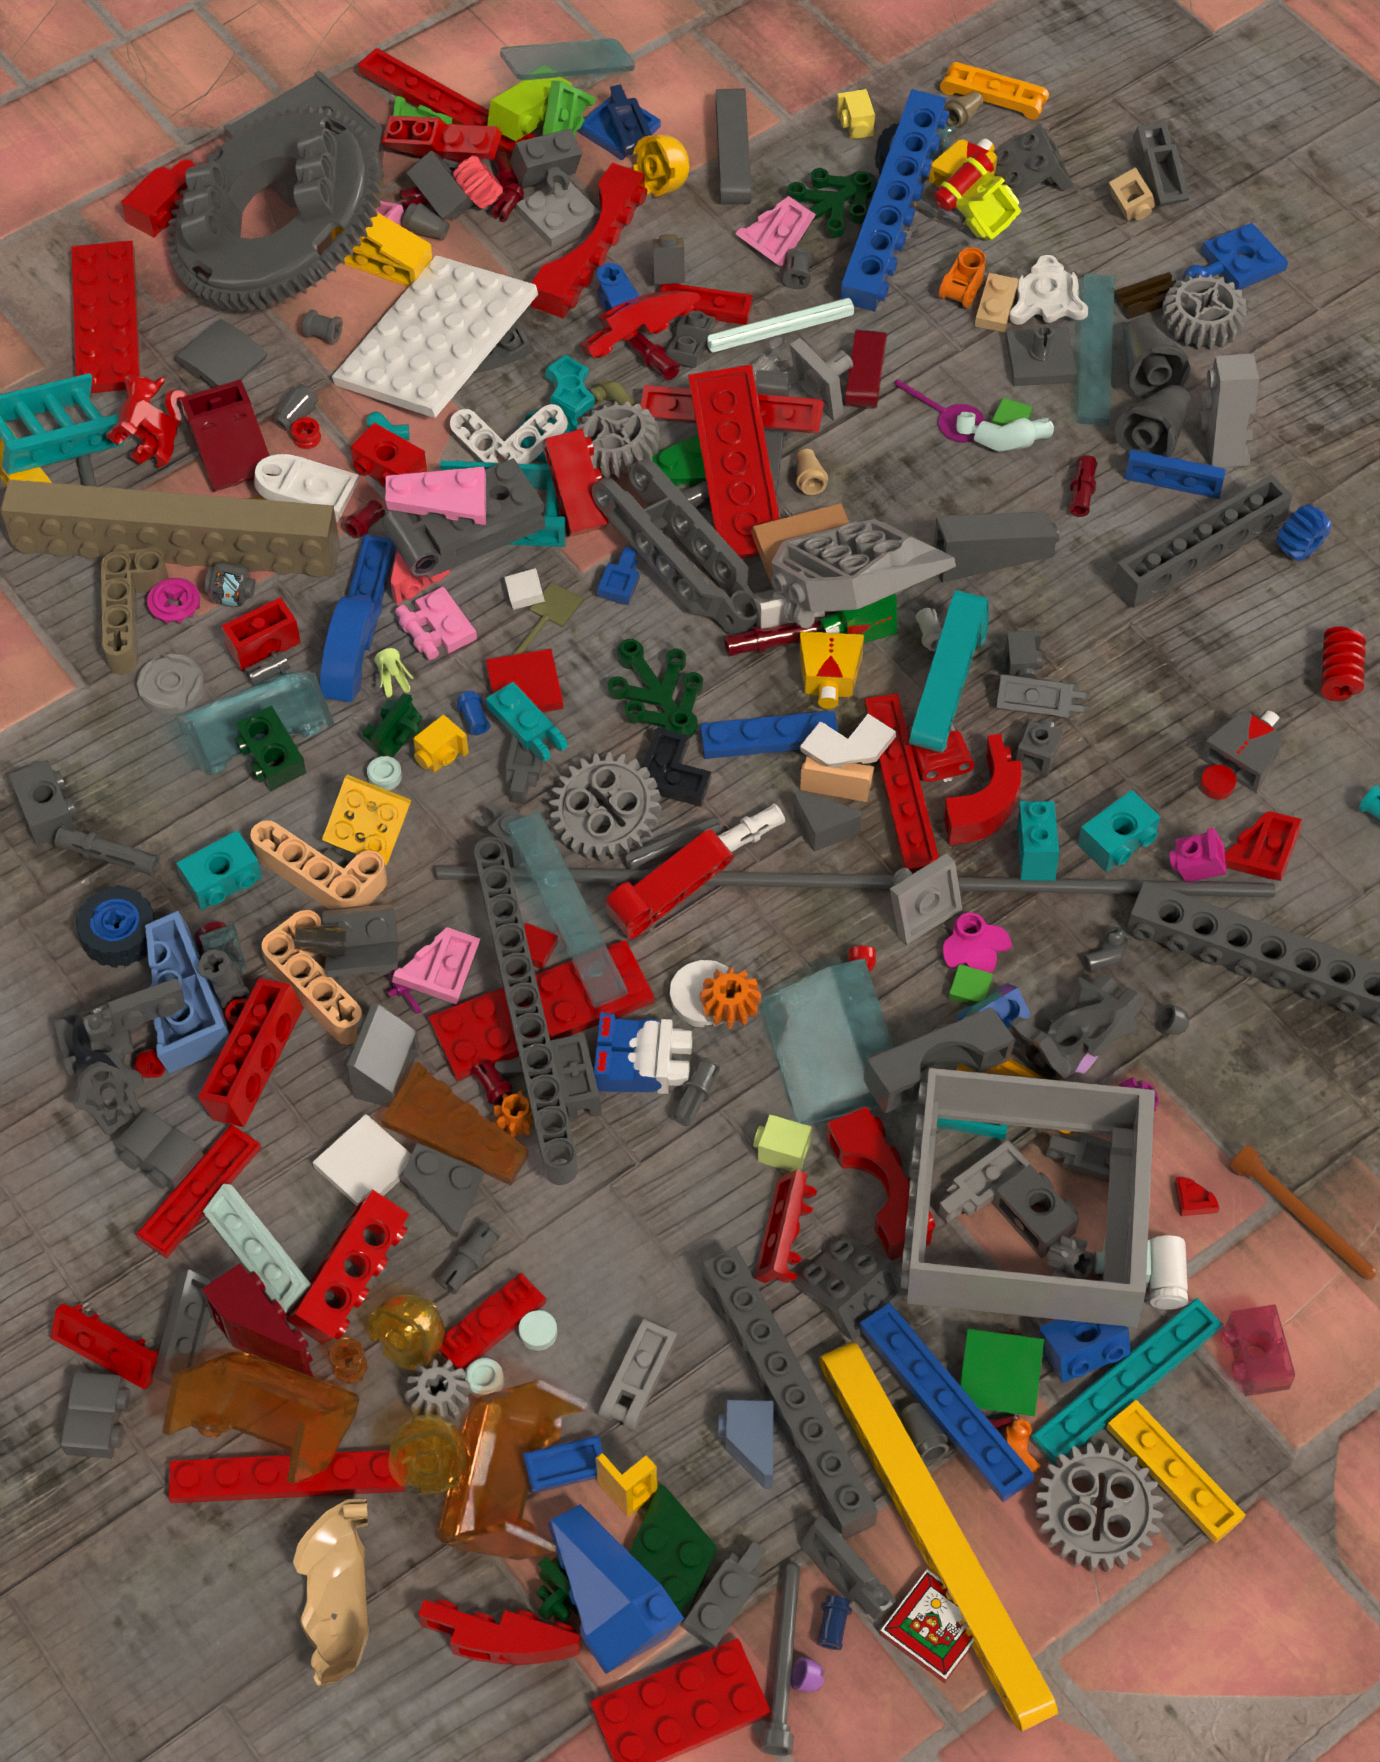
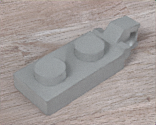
(979, 1183)

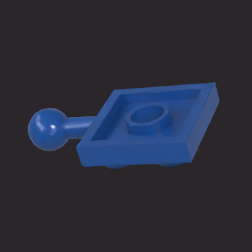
(1243, 271)

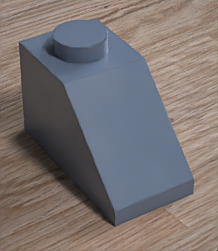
(750, 1437)

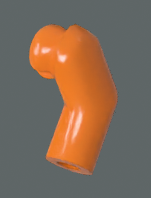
(1018, 1437)

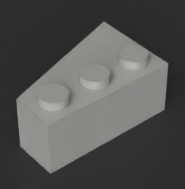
(1227, 409)

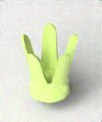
(390, 664)

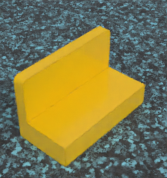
(628, 1489)

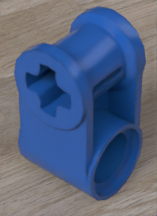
(614, 286)

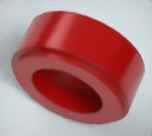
(1218, 782)

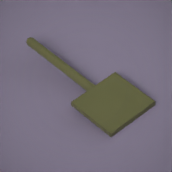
(557, 608)

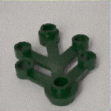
(858, 185)
(657, 693)

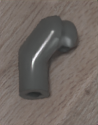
(1112, 950)

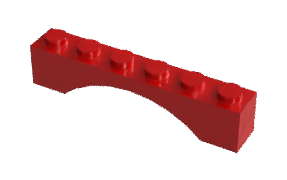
(564, 279)

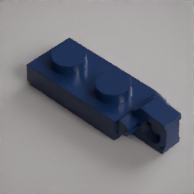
(627, 119)

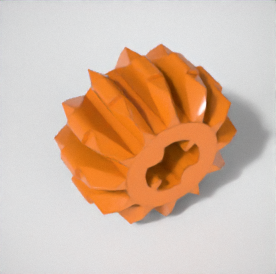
(730, 985)

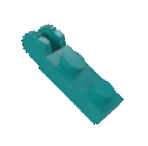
(525, 721)

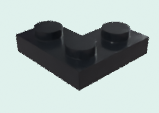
(672, 777)

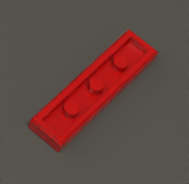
(189, 1199)

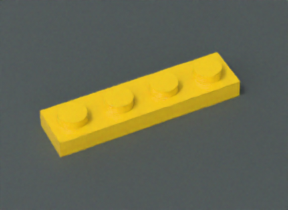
(1176, 1471)

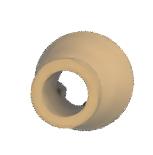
(810, 474)

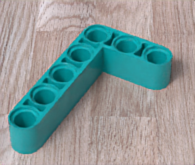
(961, 634)

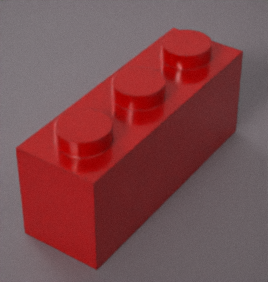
(573, 478)

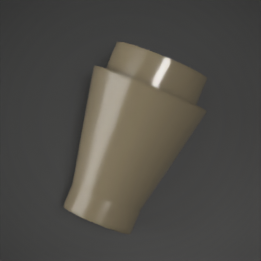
(963, 108)

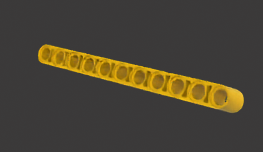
(938, 1536)

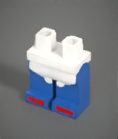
(639, 1055)

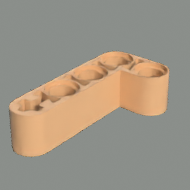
(277, 847)
(316, 984)

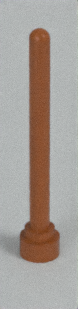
(1249, 1164)

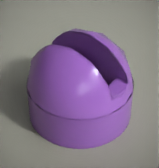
(807, 1675)

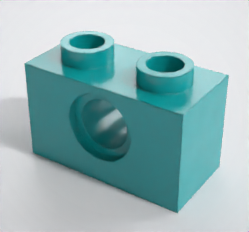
(1126, 815)
(226, 854)

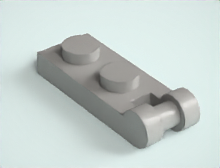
(638, 1373)

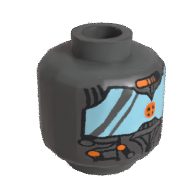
(229, 584)

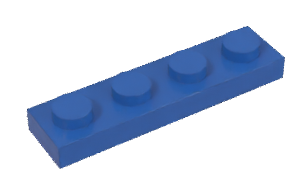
(761, 734)

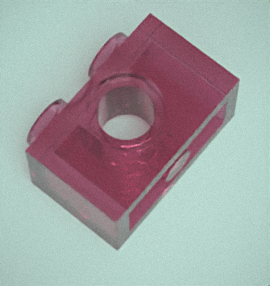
(1262, 1329)

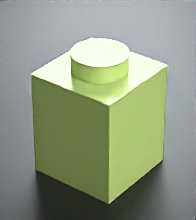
(783, 1143)

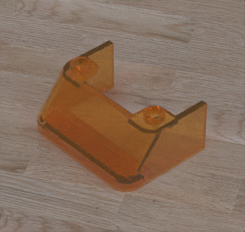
(265, 1403)
(489, 1500)

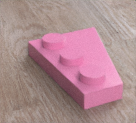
(443, 492)

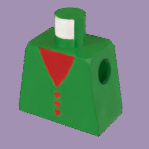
(872, 621)

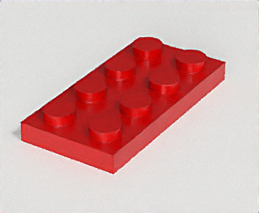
(681, 1706)

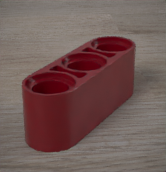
(867, 368)

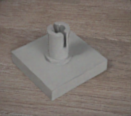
(820, 378)
(925, 898)

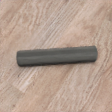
(668, 845)

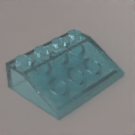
(823, 1038)

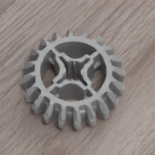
(1204, 311)
(621, 437)

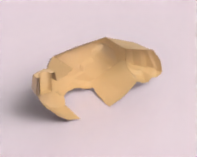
(335, 1584)

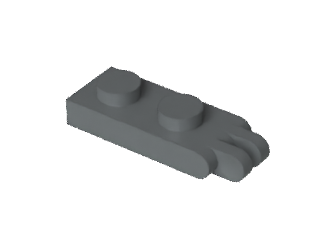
(1040, 696)

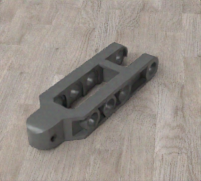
(672, 509)

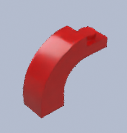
(985, 812)

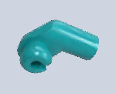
(400, 430)

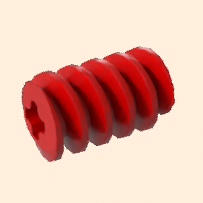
(1343, 663)

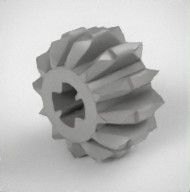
(432, 1381)

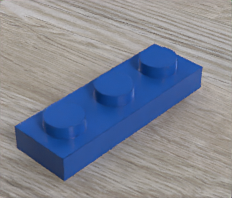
(1175, 474)

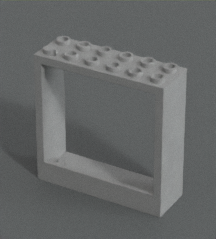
(1045, 1104)

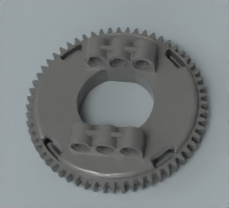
(335, 187)

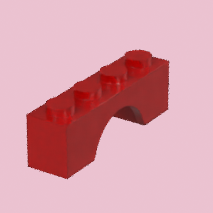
(861, 1145)

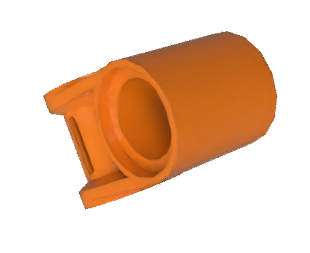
(964, 277)

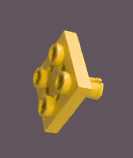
(370, 809)

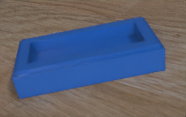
(562, 1464)

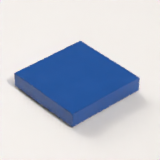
(601, 131)

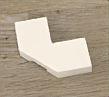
(835, 750)

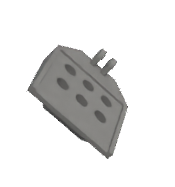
(850, 568)

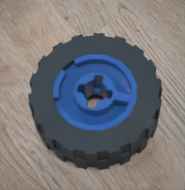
(97, 932)

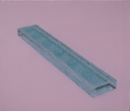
(1096, 350)
(567, 909)

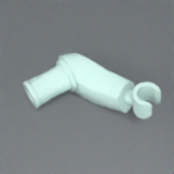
(1011, 436)

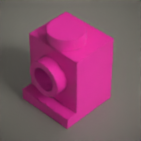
(1199, 856)

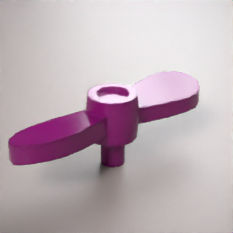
(403, 991)

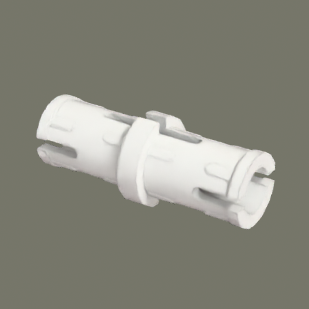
(752, 827)

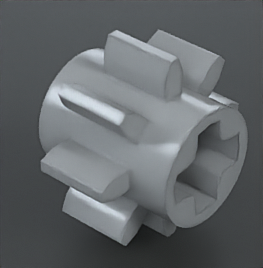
(1070, 1258)

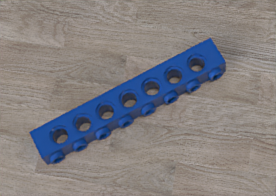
(916, 132)

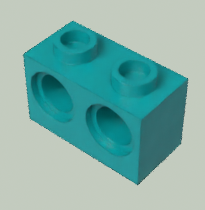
(1037, 841)

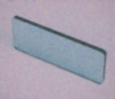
(567, 59)

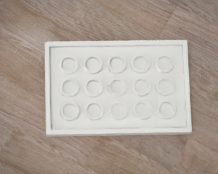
(435, 336)

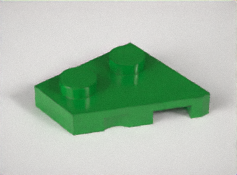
(682, 462)

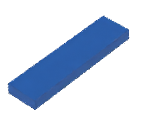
(372, 571)

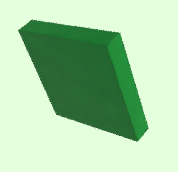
(1002, 1371)

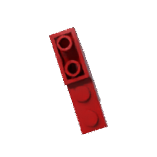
(449, 141)
(647, 311)
(515, 1641)

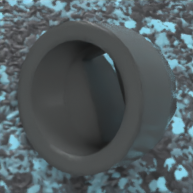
(1173, 1020)

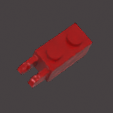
(152, 201)

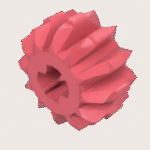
(478, 182)

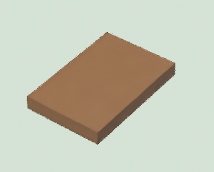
(771, 534)

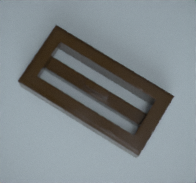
(1145, 292)

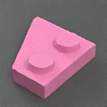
(778, 229)
(441, 966)

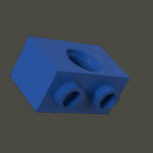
(1080, 1347)

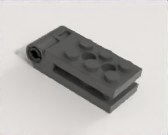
(438, 544)

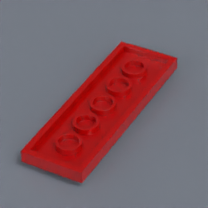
(105, 314)
(734, 454)
(483, 1026)

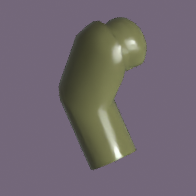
(611, 391)

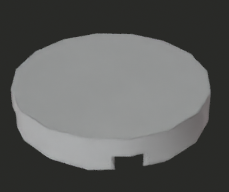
(170, 684)

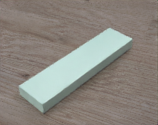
(256, 1247)

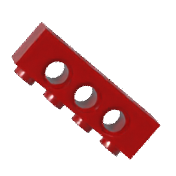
(251, 1052)
(312, 1312)

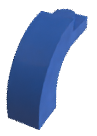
(346, 646)

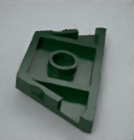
(674, 1549)

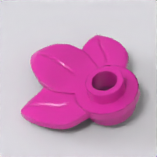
(975, 949)

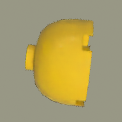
(662, 162)

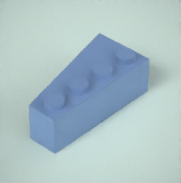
(199, 1027)

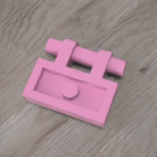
(443, 617)

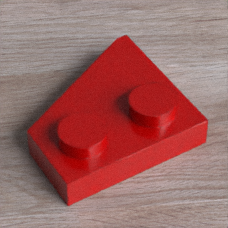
(1265, 846)

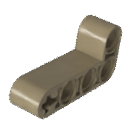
(121, 578)

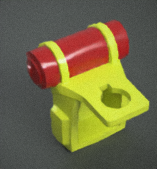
(979, 197)

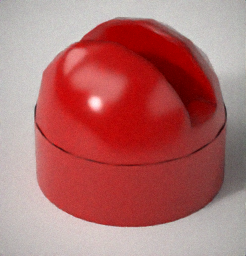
(862, 952)
(147, 1058)

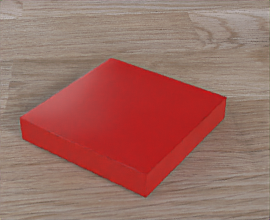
(532, 673)

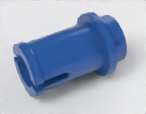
(470, 705)

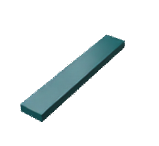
(1127, 1381)

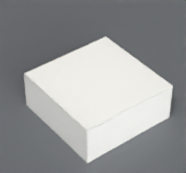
(524, 589)

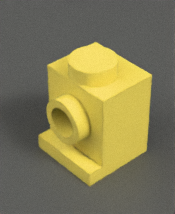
(856, 113)

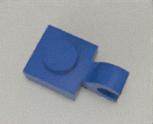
(620, 580)

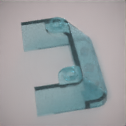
(212, 728)

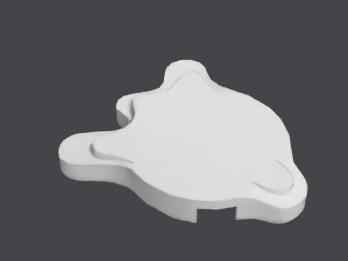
(1048, 293)

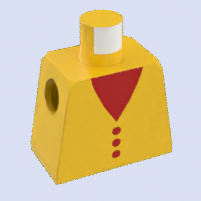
(955, 156)
(830, 665)

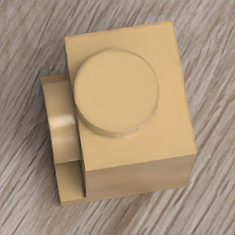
(1132, 195)

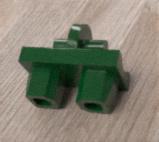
(398, 726)
(557, 1580)

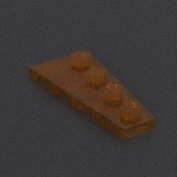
(442, 1121)

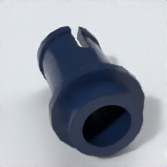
(833, 1622)

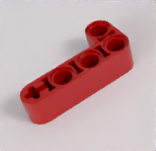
(668, 885)

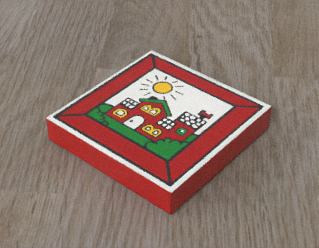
(929, 1628)

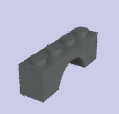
(975, 1041)

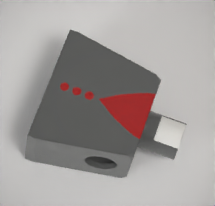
(1246, 747)

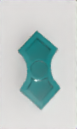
(570, 392)

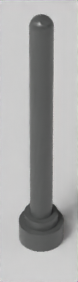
(777, 1736)

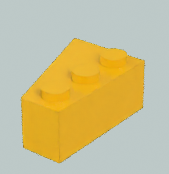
(389, 252)

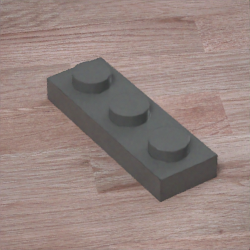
(184, 1327)

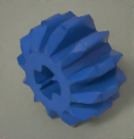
(1303, 532)

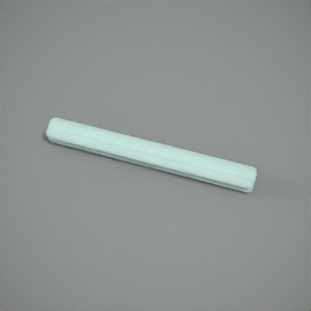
(780, 325)

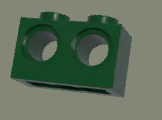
(275, 746)

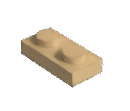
(996, 302)

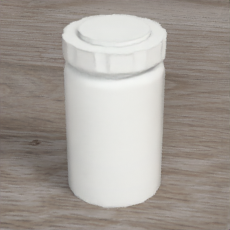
(1168, 1272)

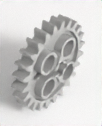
(630, 786)
(1133, 1514)

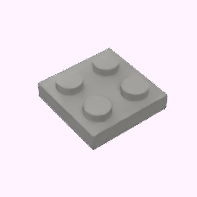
(558, 214)

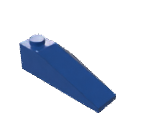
(616, 1597)

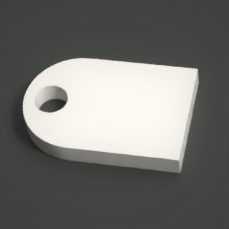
(304, 482)

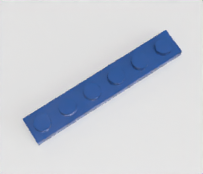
(946, 1402)

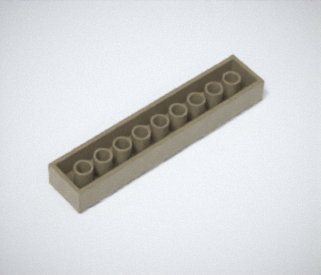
(179, 525)

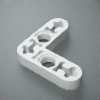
(512, 446)

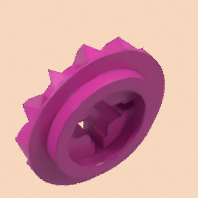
(173, 589)

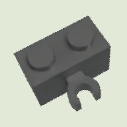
(546, 159)

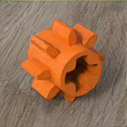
(506, 1114)

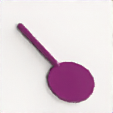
(948, 416)

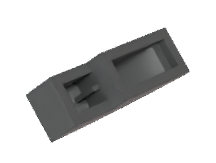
(1160, 163)

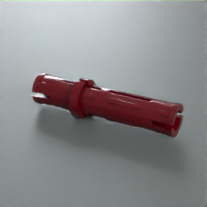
(765, 638)

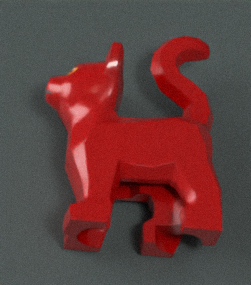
(147, 422)

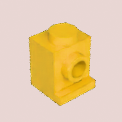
(439, 744)

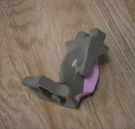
(1089, 1016)

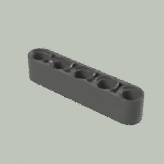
(733, 146)

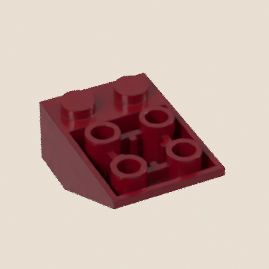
(225, 433)
(254, 1322)

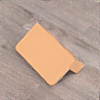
(849, 781)

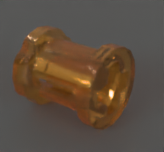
(354, 1351)

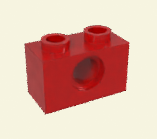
(385, 454)
(261, 632)

